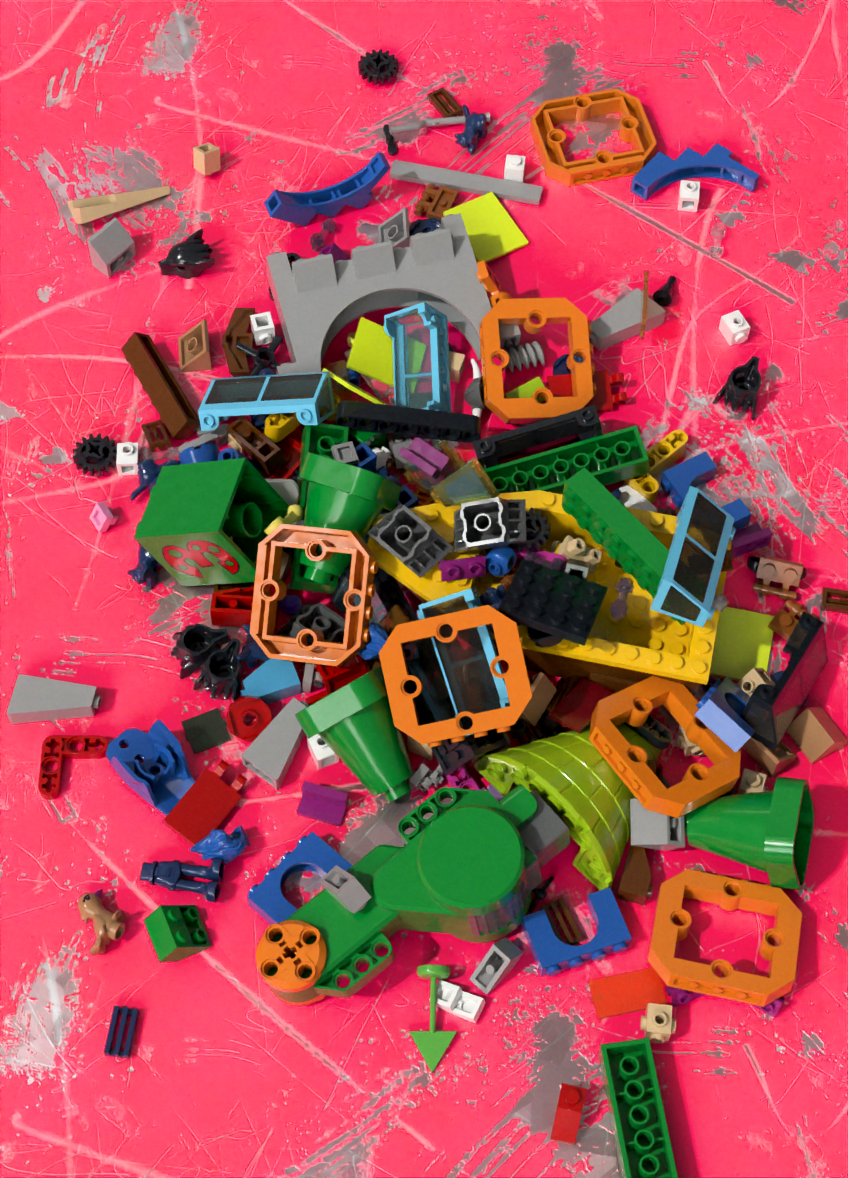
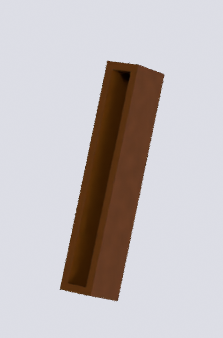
(161, 386)

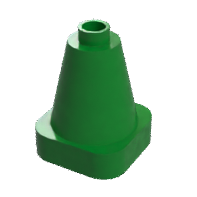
(341, 499)
(362, 734)
(759, 830)

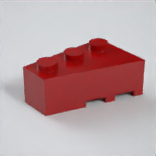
(234, 607)

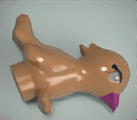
(106, 924)

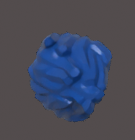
(377, 640)
(221, 845)

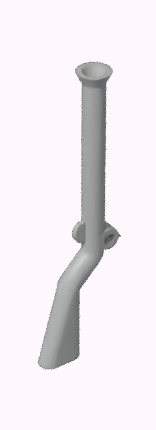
(428, 122)

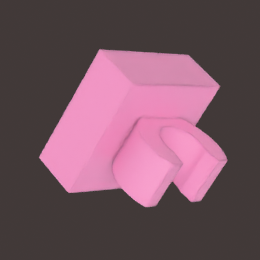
(102, 517)

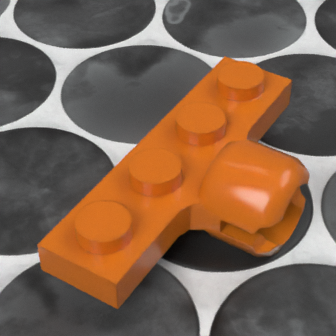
(491, 283)

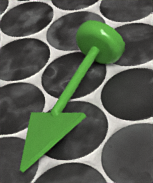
(432, 1043)

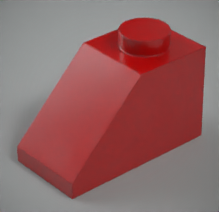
(568, 1114)

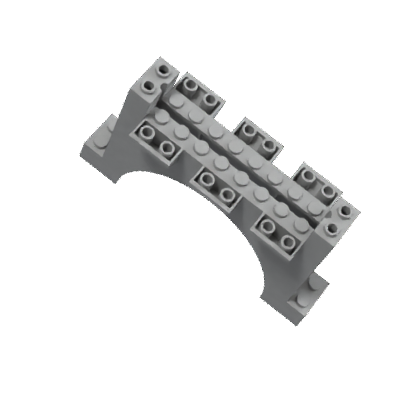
(326, 296)

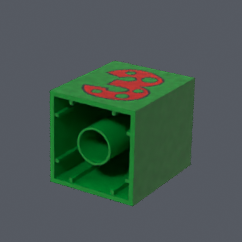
(209, 521)

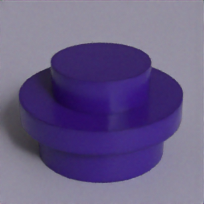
(290, 604)

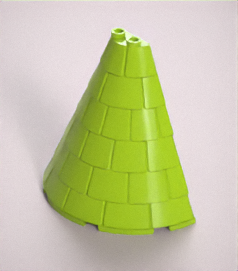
(578, 789)

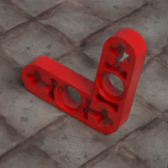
(63, 752)

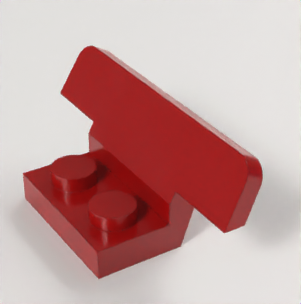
(338, 676)

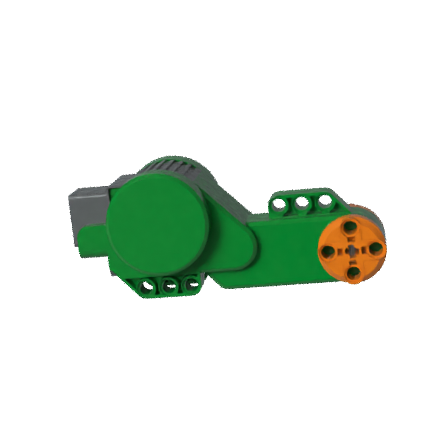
(456, 875)

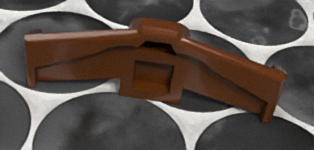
(236, 333)

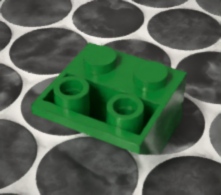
(176, 932)

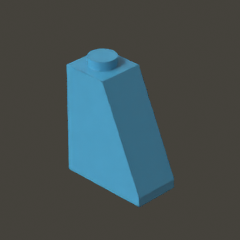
(272, 681)

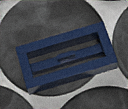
(125, 1012)

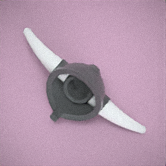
(474, 392)

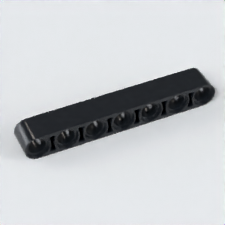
(408, 421)

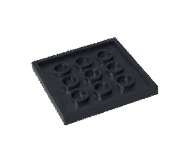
(553, 602)

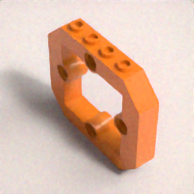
(604, 166)
(546, 312)
(265, 605)
(397, 674)
(628, 761)
(702, 977)

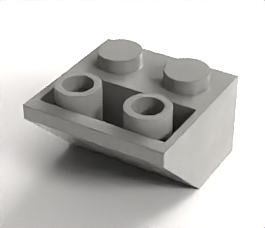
(111, 248)
(655, 829)

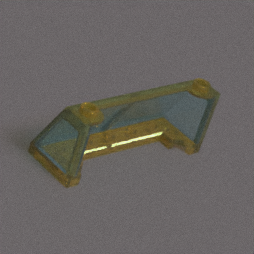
(457, 483)

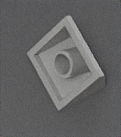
(396, 230)

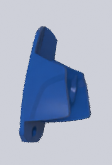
(162, 775)

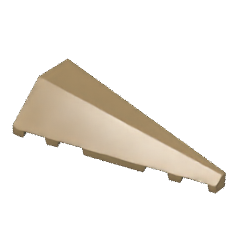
(96, 207)

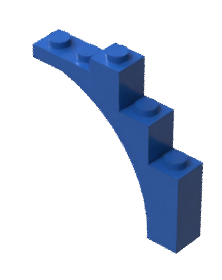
(690, 164)
(353, 191)

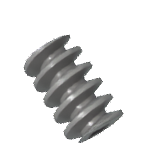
(524, 355)

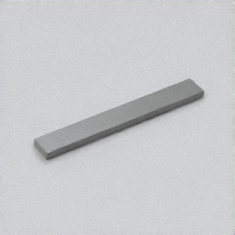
(466, 182)

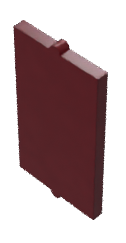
(577, 707)

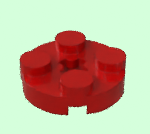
(238, 711)

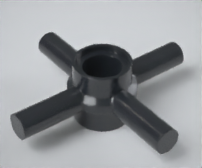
(262, 353)

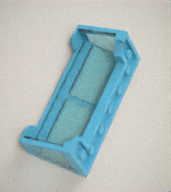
(420, 357)

